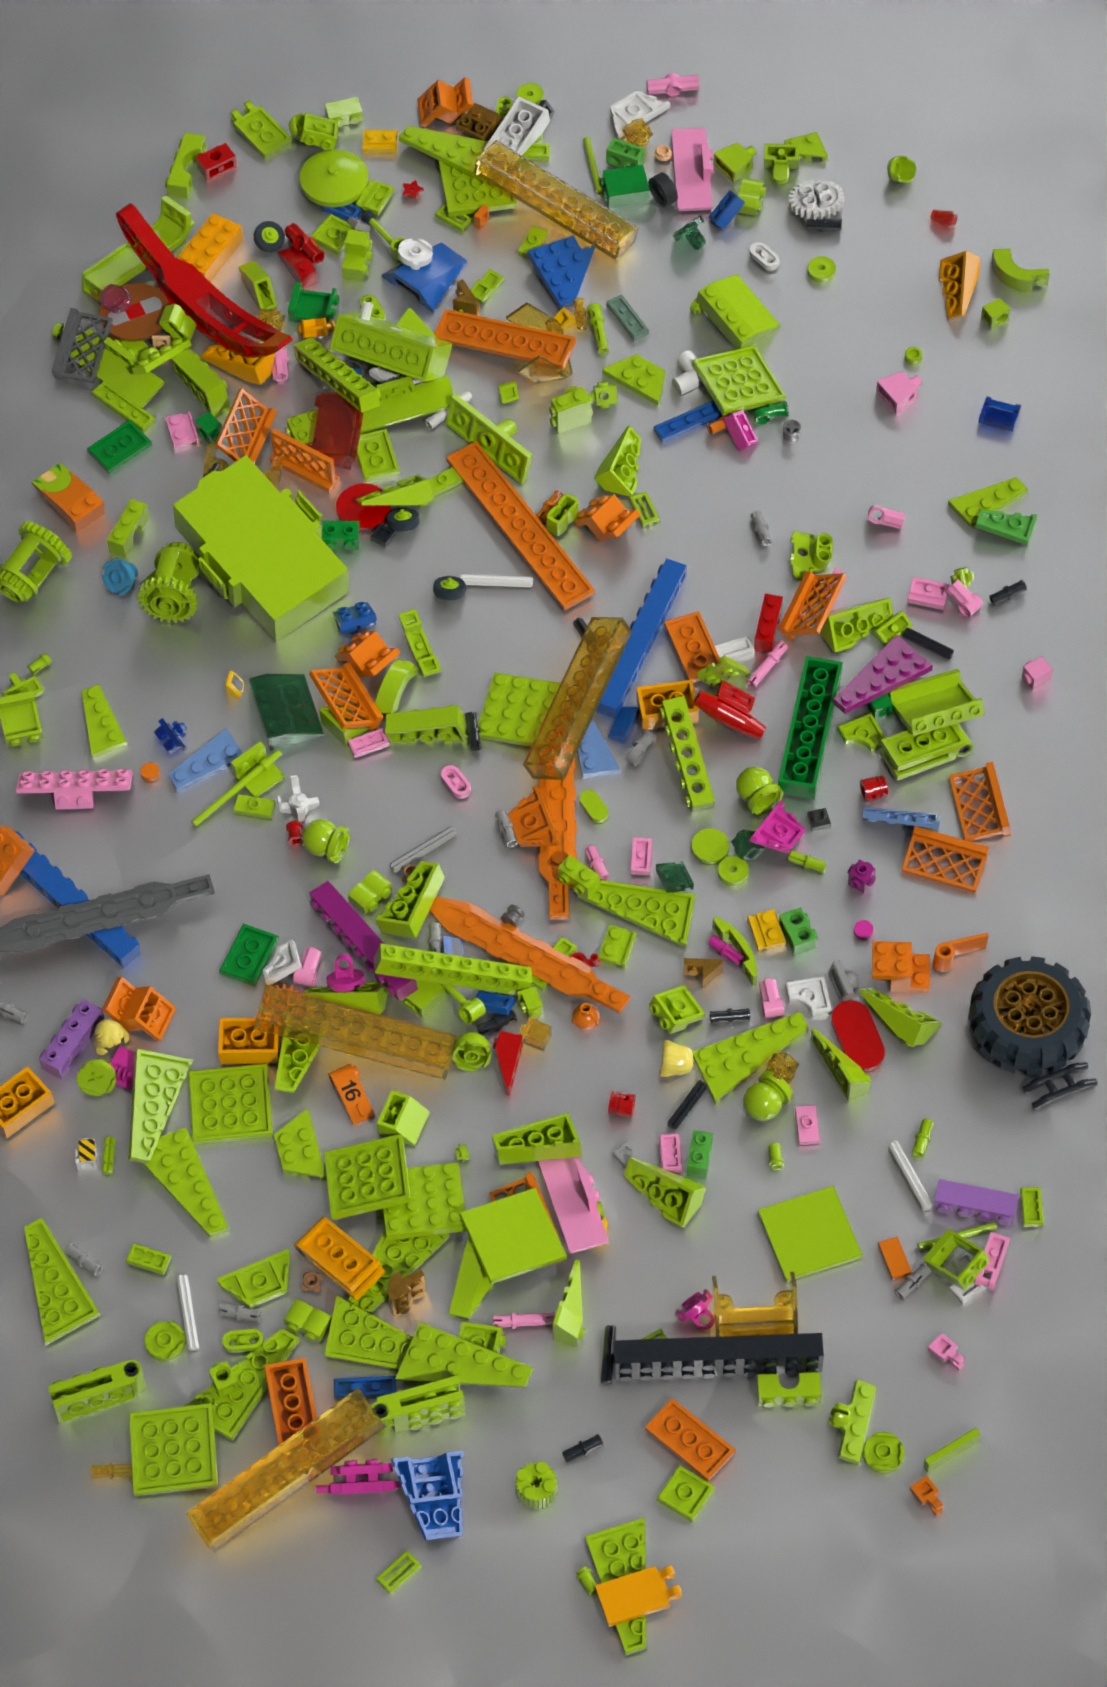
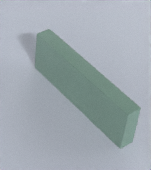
(627, 317)

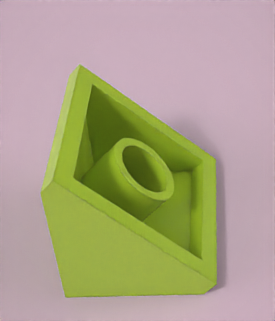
(330, 723)

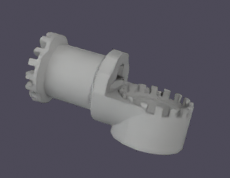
(639, 747)

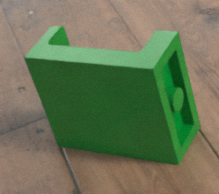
(312, 304)

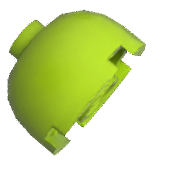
(471, 1051)

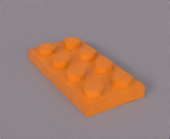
(692, 644)
(690, 1439)

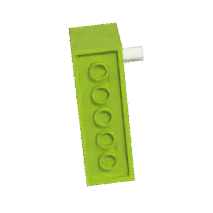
(390, 345)

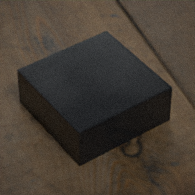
(382, 535)

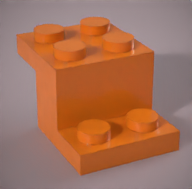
(444, 102)
(606, 517)
(367, 653)
(897, 963)
(138, 1008)

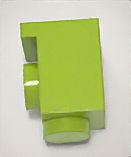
(530, 1002)

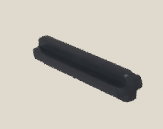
(928, 643)
(687, 1104)
(608, 1354)

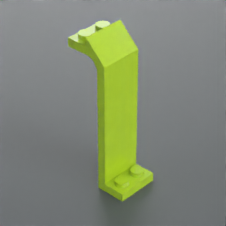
(123, 262)

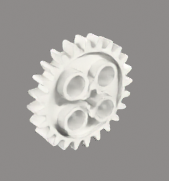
(804, 202)

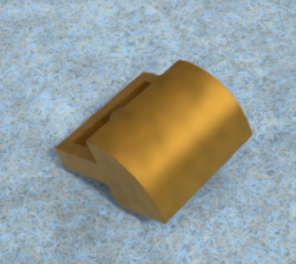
(479, 122)
(405, 1289)

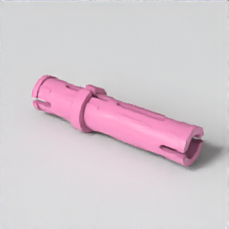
(771, 659)
(523, 1320)

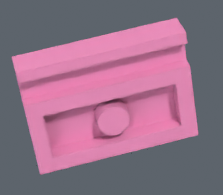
(182, 430)
(928, 593)

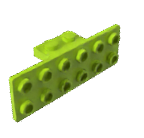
(117, 369)
(405, 401)

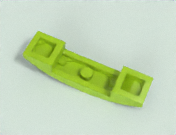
(418, 643)
(726, 931)

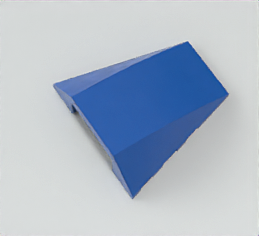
(430, 280)
(434, 1493)

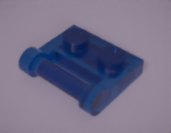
(998, 417)

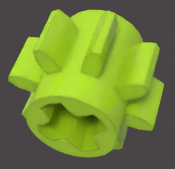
(963, 575)

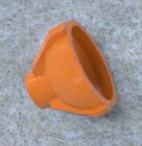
(585, 1019)

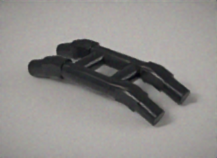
(1054, 1093)

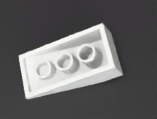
(521, 126)

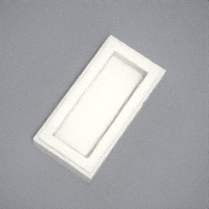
(736, 648)

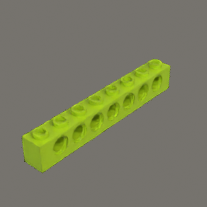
(337, 375)
(451, 969)

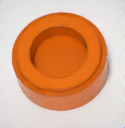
(150, 772)

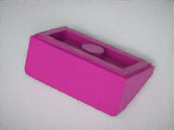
(740, 430)

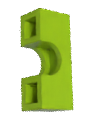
(132, 518)
(772, 1393)

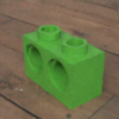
(624, 154)
(794, 932)
(699, 1154)

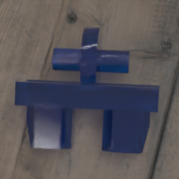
(166, 730)

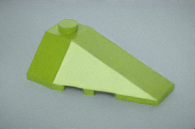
(293, 1063)
(672, 1193)

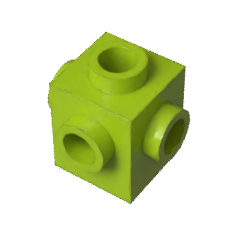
(609, 398)

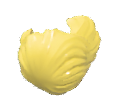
(108, 1034)
(675, 1059)

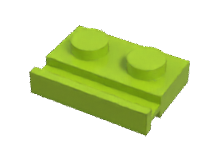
(375, 197)
(617, 946)

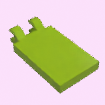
(260, 130)

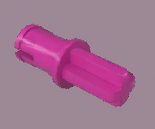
(725, 950)

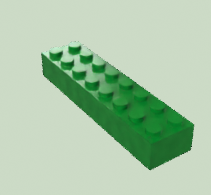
(810, 727)

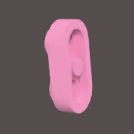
(457, 783)

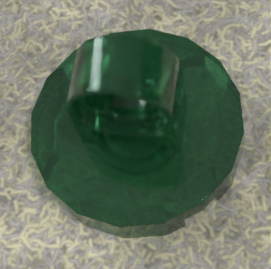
(692, 233)

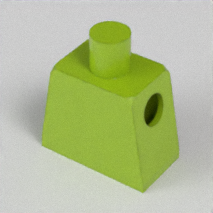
(734, 161)

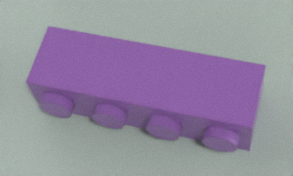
(976, 1202)

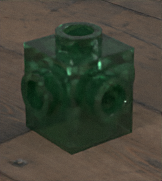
(745, 848)

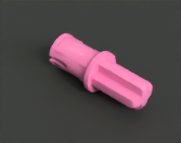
(596, 862)

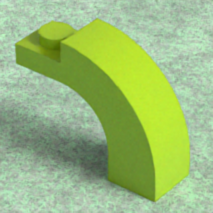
(1015, 276)
(394, 684)

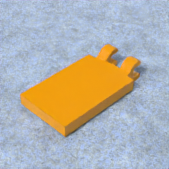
(637, 1594)

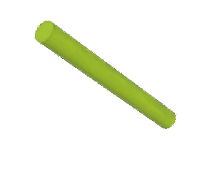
(592, 163)
(964, 1233)

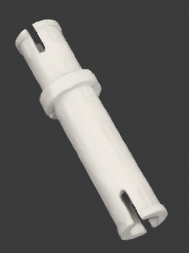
(441, 415)

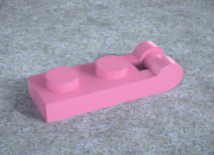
(996, 1251)

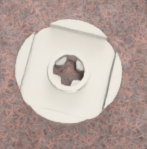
(407, 252)

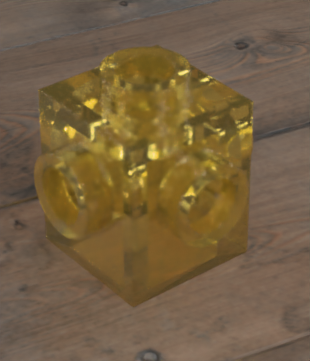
(637, 132)
(273, 317)
(783, 1066)

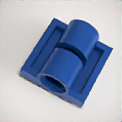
(351, 617)

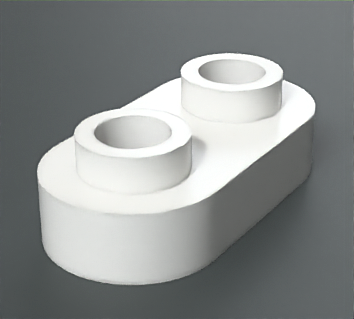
(767, 258)

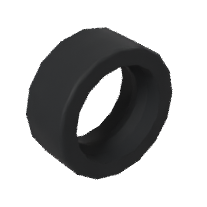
(663, 189)

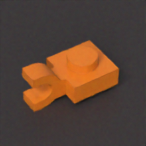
(927, 1492)

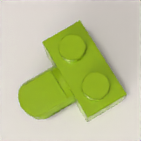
(781, 158)

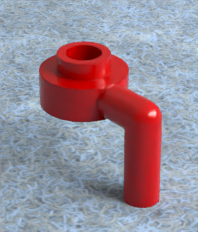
(594, 960)

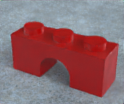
(767, 623)

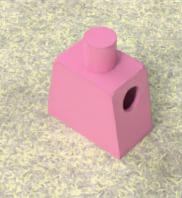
(898, 390)

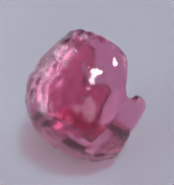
(115, 298)

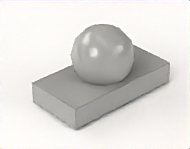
(843, 981)

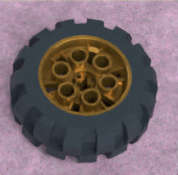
(1033, 984)

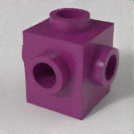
(861, 875)

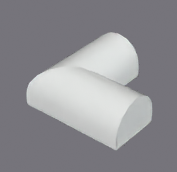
(689, 379)

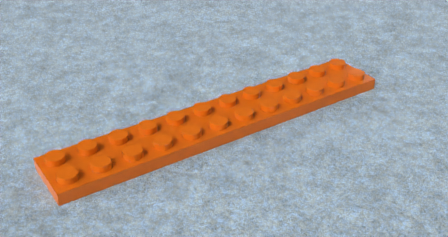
(520, 526)

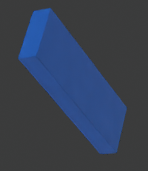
(370, 1386)

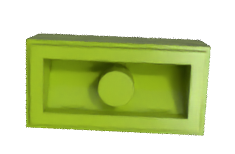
(892, 627)

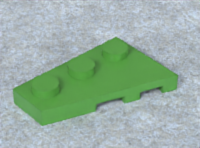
(1012, 527)

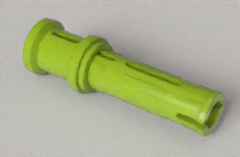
(597, 321)

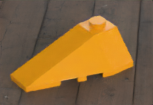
(959, 279)
(248, 369)

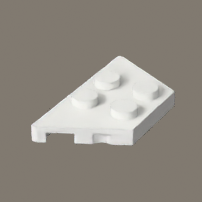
(633, 107)

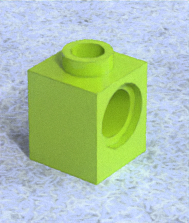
(995, 313)
(225, 1386)

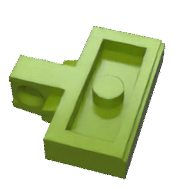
(21, 686)

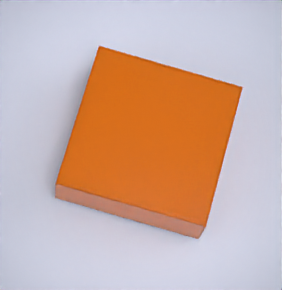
(481, 216)

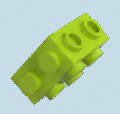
(571, 410)
(302, 427)

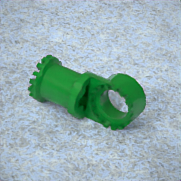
(770, 412)

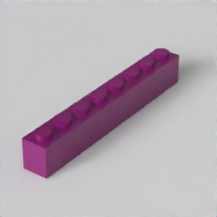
(357, 935)

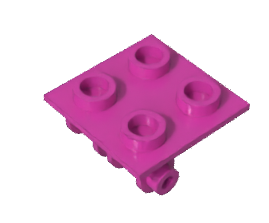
(123, 1065)

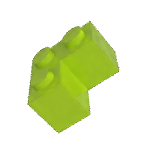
(357, 255)

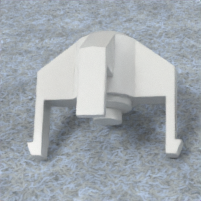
(298, 803)

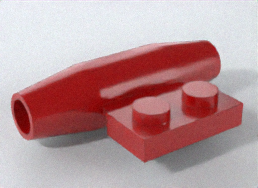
(731, 709)

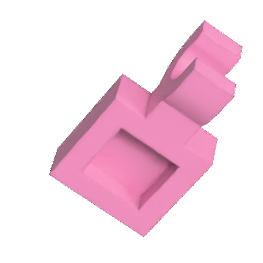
(946, 1349)

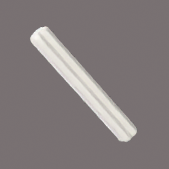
(497, 580)
(910, 1176)
(187, 1311)

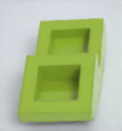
(487, 286)

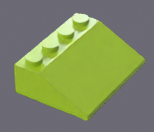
(736, 311)

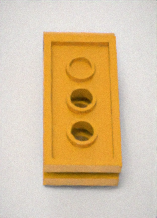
(339, 1258)

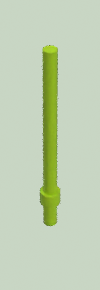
(264, 764)

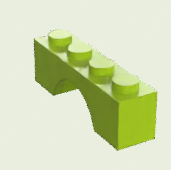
(180, 182)

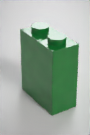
(625, 186)

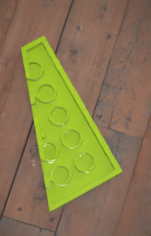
(448, 148)
(648, 907)
(741, 1056)
(154, 1093)
(184, 1178)
(397, 1256)
(59, 1292)
(364, 1338)
(440, 1355)
(235, 1408)
(617, 1554)

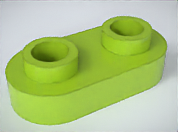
(377, 308)
(243, 1340)

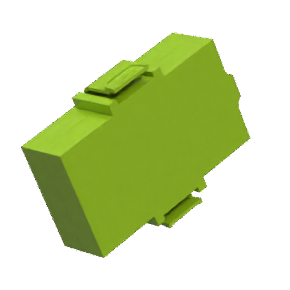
(261, 547)

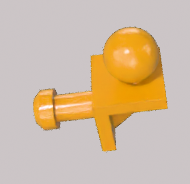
(315, 327)

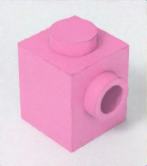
(1036, 672)

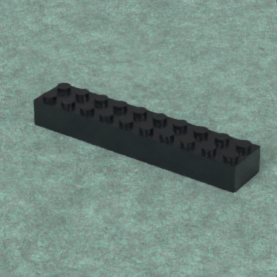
(718, 1356)

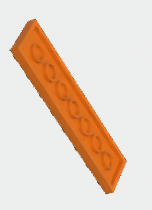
(504, 338)

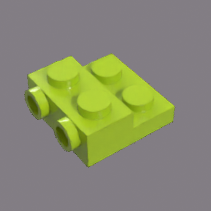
(319, 131)
(675, 1009)
(483, 1335)

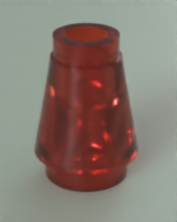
(944, 217)

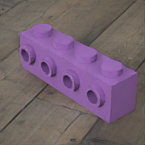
(71, 1038)

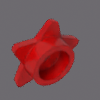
(412, 193)

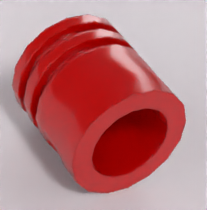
(873, 788)
(622, 1104)

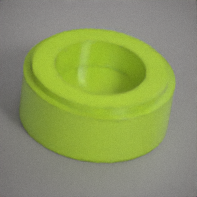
(913, 355)

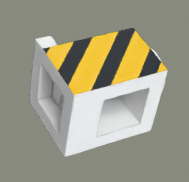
(86, 1155)

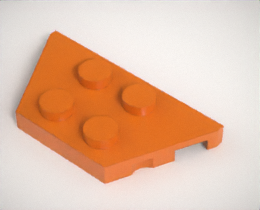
(532, 822)

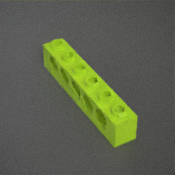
(679, 708)

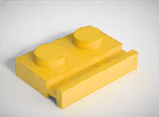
(380, 141)
(766, 930)

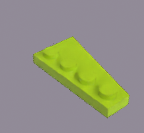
(988, 498)
(101, 723)

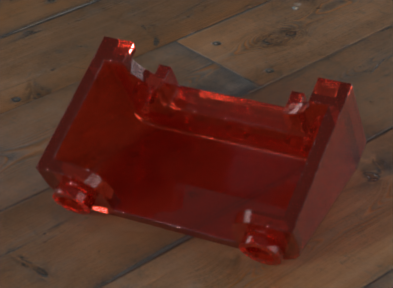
(337, 429)

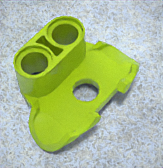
(818, 553)

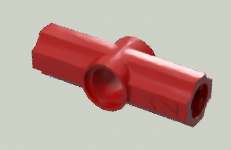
(304, 243)

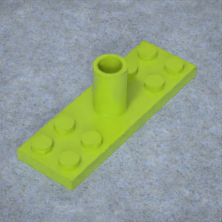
(493, 438)

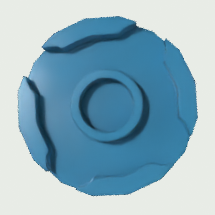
(119, 576)

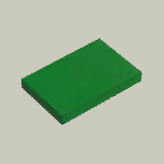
(119, 446)
(249, 955)

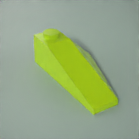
(619, 467)
(409, 491)
(854, 622)
(369, 997)
(907, 1024)
(844, 1070)
(470, 1285)
(568, 1318)

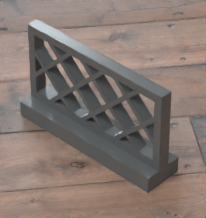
(67, 346)

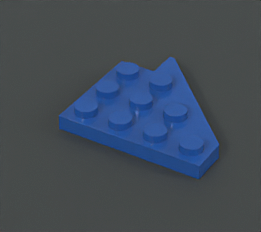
(562, 268)

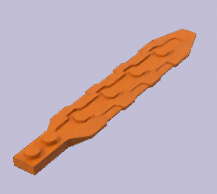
(559, 800)
(518, 948)

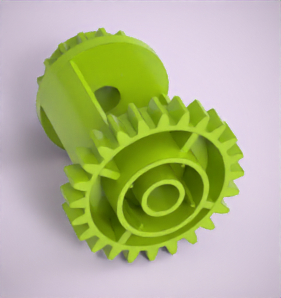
(44, 545)
(169, 592)

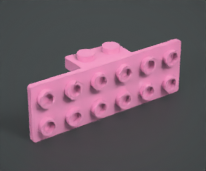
(692, 169)
(74, 789)
(574, 1203)

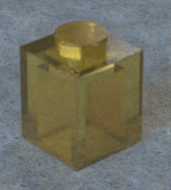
(536, 1034)

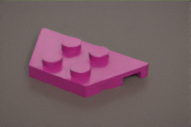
(779, 830)

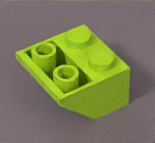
(402, 1116)

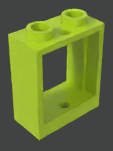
(945, 1247)

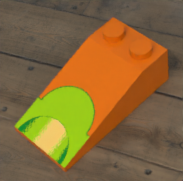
(70, 497)

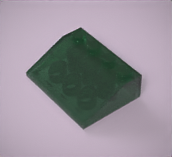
(285, 709)

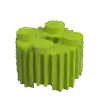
(534, 1475)

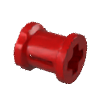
(295, 833)

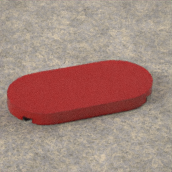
(858, 1034)

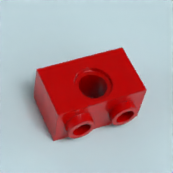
(216, 162)

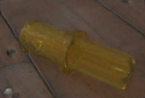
(580, 313)
(112, 1470)

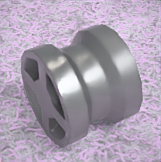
(791, 430)
(513, 915)

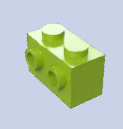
(578, 877)

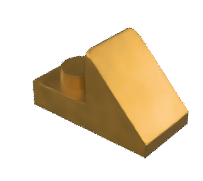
(465, 300)
(707, 967)

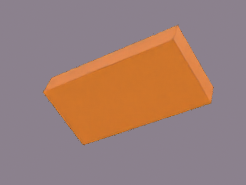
(894, 1258)

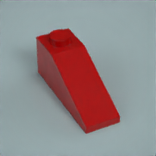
(299, 266)
(508, 1052)

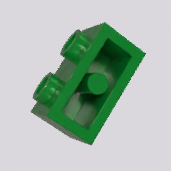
(341, 534)

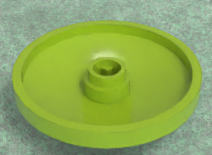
(334, 178)

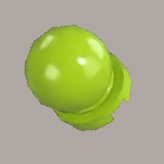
(757, 789)
(324, 839)
(766, 1098)

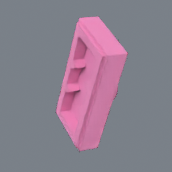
(368, 743)
(807, 1125)
(670, 1152)

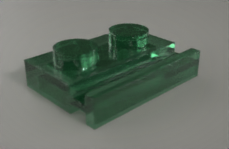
(674, 877)

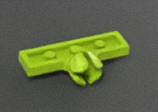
(152, 357)
(853, 1420)

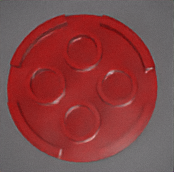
(368, 515)

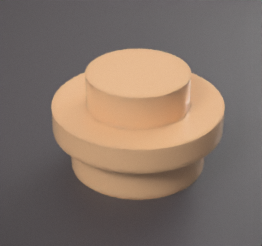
(663, 153)

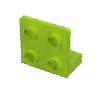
(247, 762)

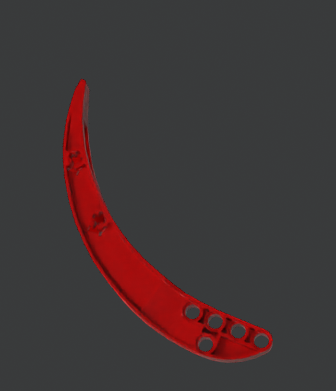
(196, 295)

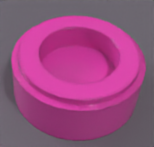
(863, 930)

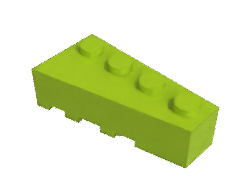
(202, 382)
(427, 725)
(413, 901)
(538, 1141)

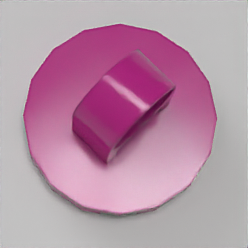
(345, 978)
(695, 1307)

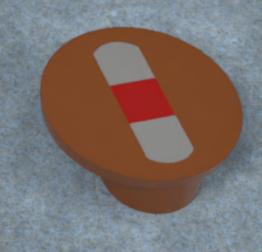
(142, 316)

